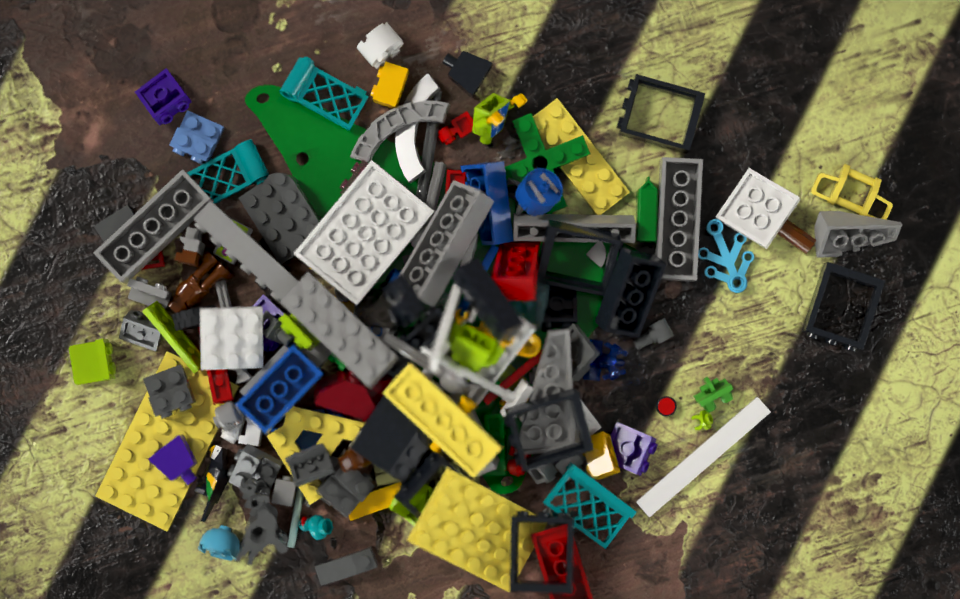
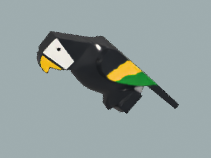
(214, 478)

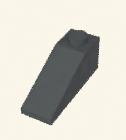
(346, 566)

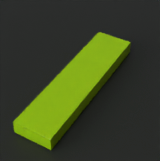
(177, 339)

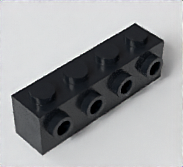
(487, 300)
(421, 336)

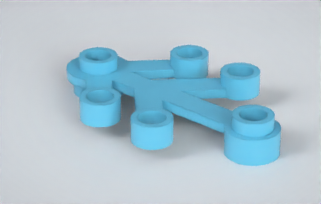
(727, 259)

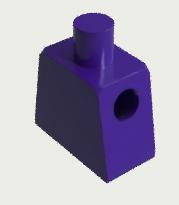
(176, 460)

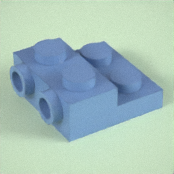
(196, 137)

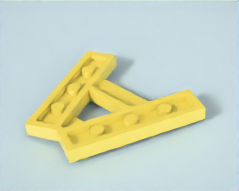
(331, 426)

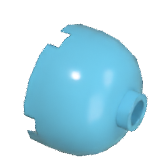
(220, 543)

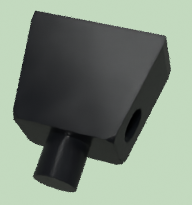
(467, 71)

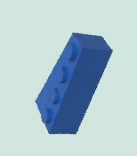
(491, 180)

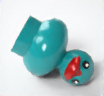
(317, 526)

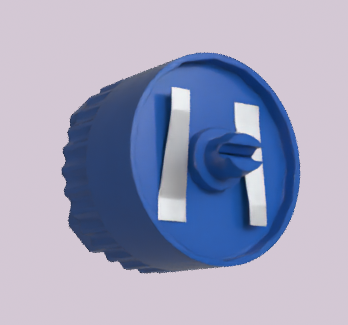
(539, 191)

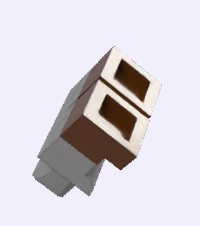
(193, 248)

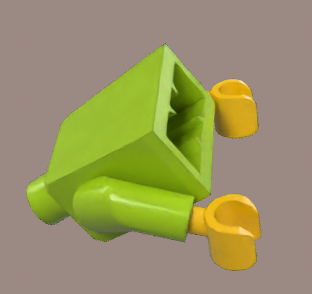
(491, 115)
(473, 347)

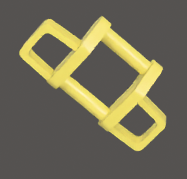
(835, 199)

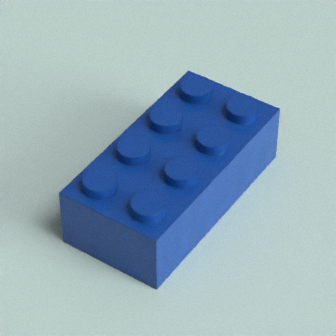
(280, 389)

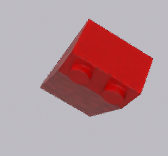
(517, 269)
(552, 557)

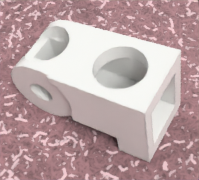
(253, 434)

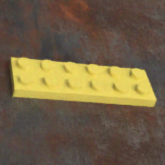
(590, 174)
(442, 420)

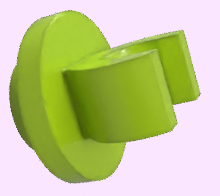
(705, 418)

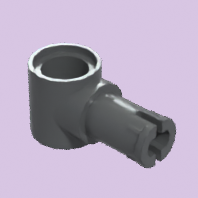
(656, 333)

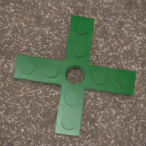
(534, 148)

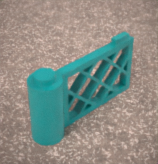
(303, 76)
(246, 159)

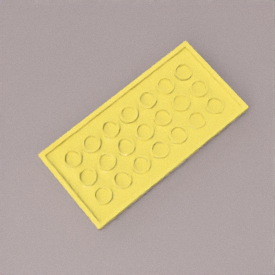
(133, 480)

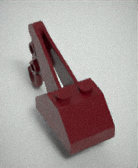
(350, 395)

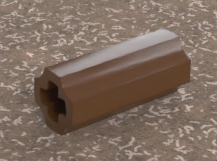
(796, 237)

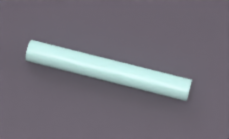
(295, 518)

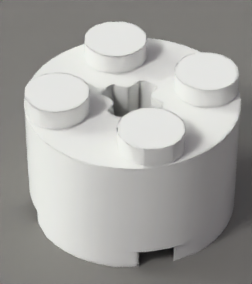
(380, 45)

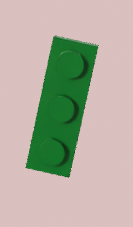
(497, 430)

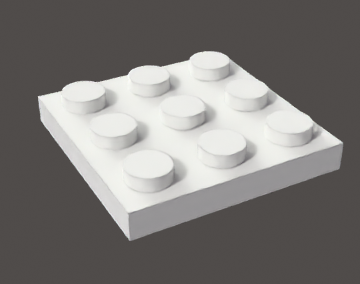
(758, 208)
(231, 337)

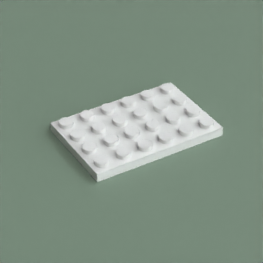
(364, 232)

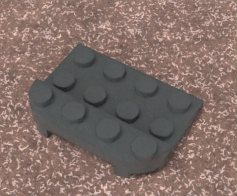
(281, 214)

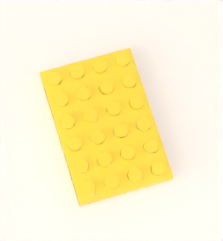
(473, 529)

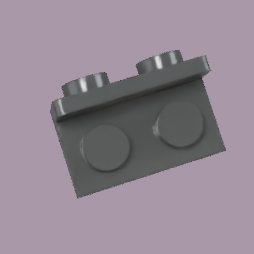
(140, 331)

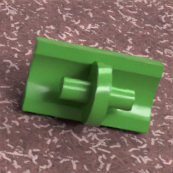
(712, 391)

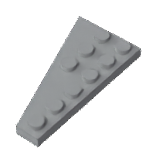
(553, 424)

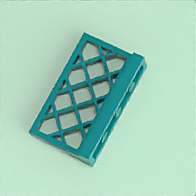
(600, 492)

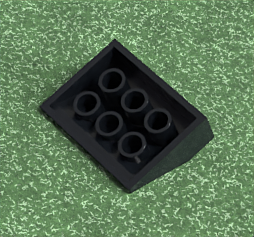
(391, 440)

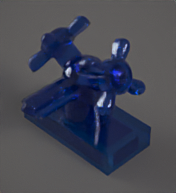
(606, 361)

